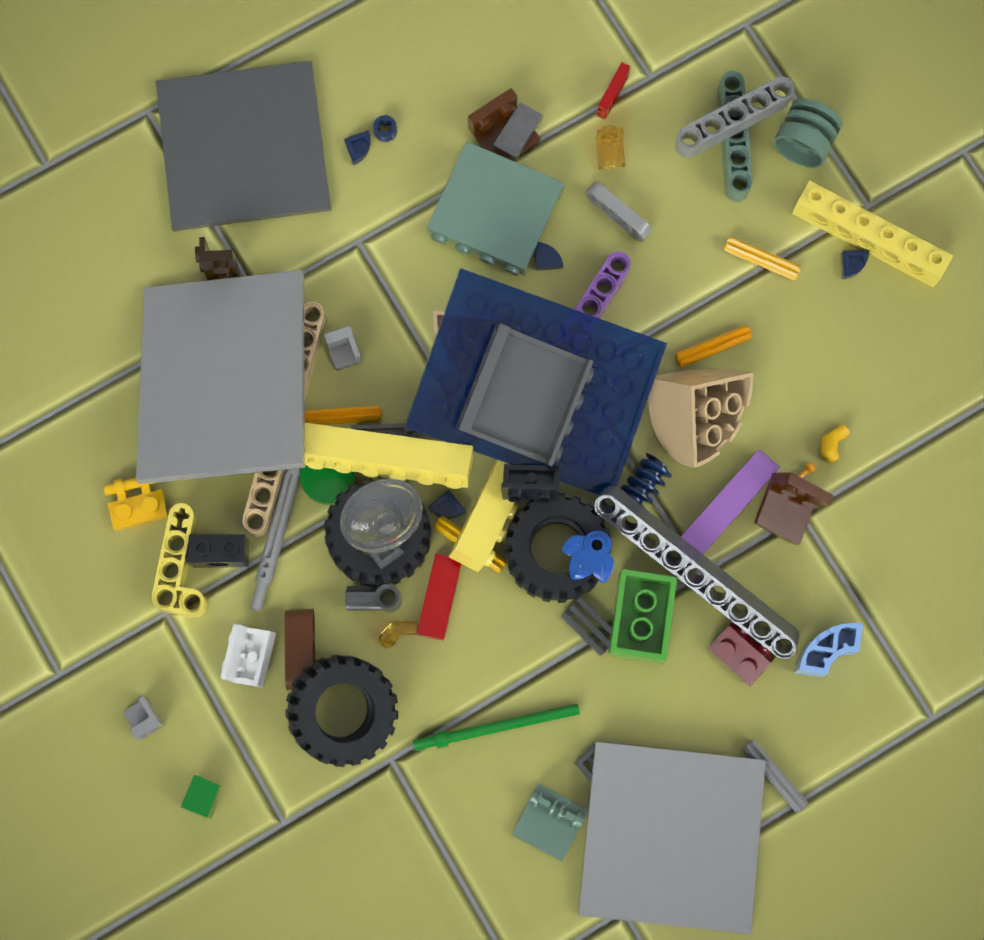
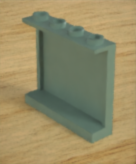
(494, 209)

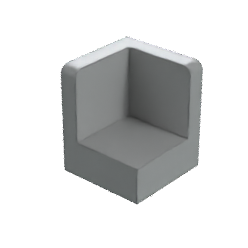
(343, 348)
(143, 719)

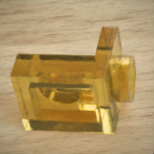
(610, 147)

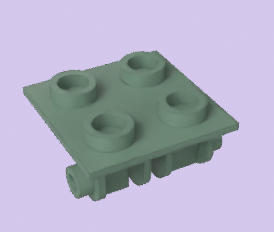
(550, 822)

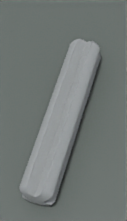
(777, 777)

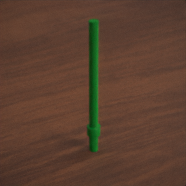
(442, 739)

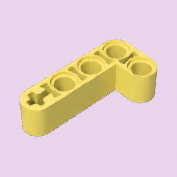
(179, 558)

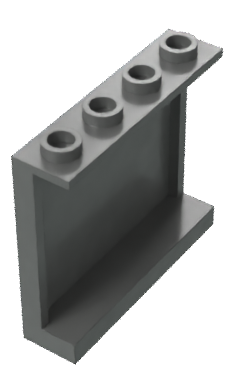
(525, 395)

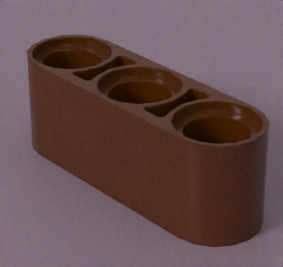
(298, 643)

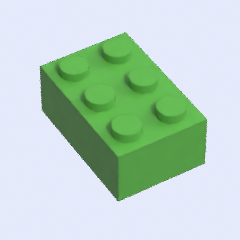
(642, 616)

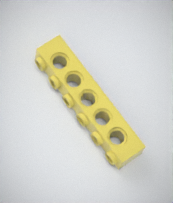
(872, 233)

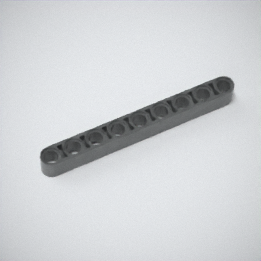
(701, 584)

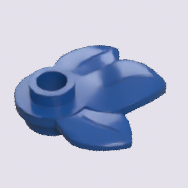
(588, 560)

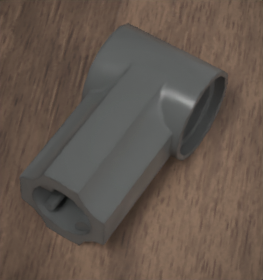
(370, 598)

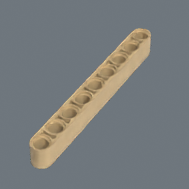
(273, 483)

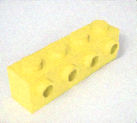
(484, 523)

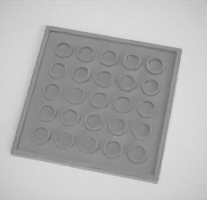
(672, 838)

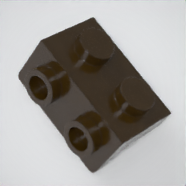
(216, 264)

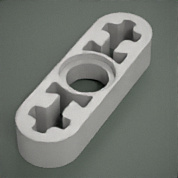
(618, 211)

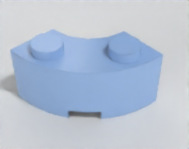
(826, 647)

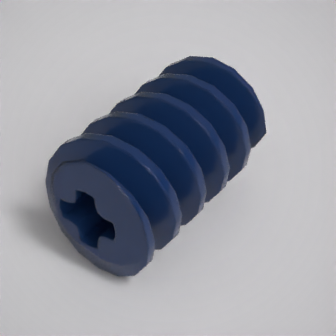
(645, 479)

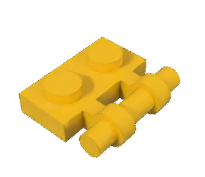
(137, 509)

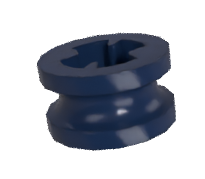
(385, 121)

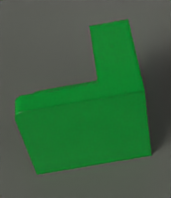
(201, 796)

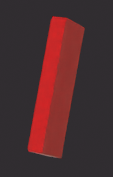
(439, 597)

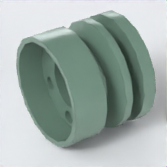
(808, 133)

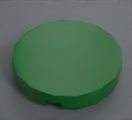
(325, 484)

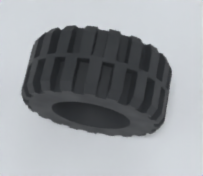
(518, 543)
(362, 567)
(375, 727)

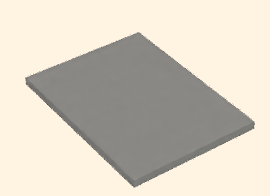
(222, 378)

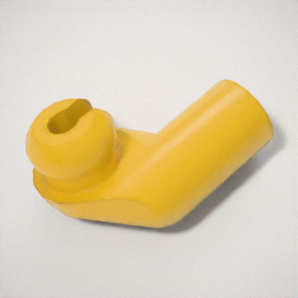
(830, 441)

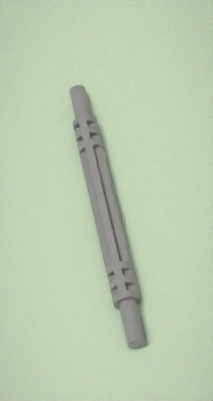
(275, 535)

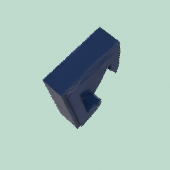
(358, 146)
(547, 257)
(853, 262)
(447, 506)

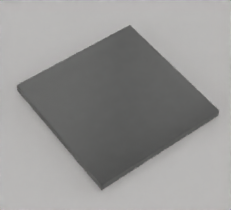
(242, 146)

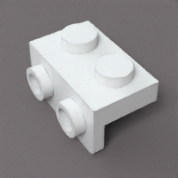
(248, 656)

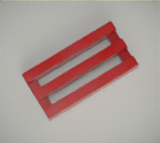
(613, 90)

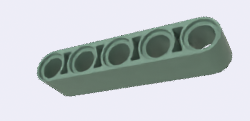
(735, 147)

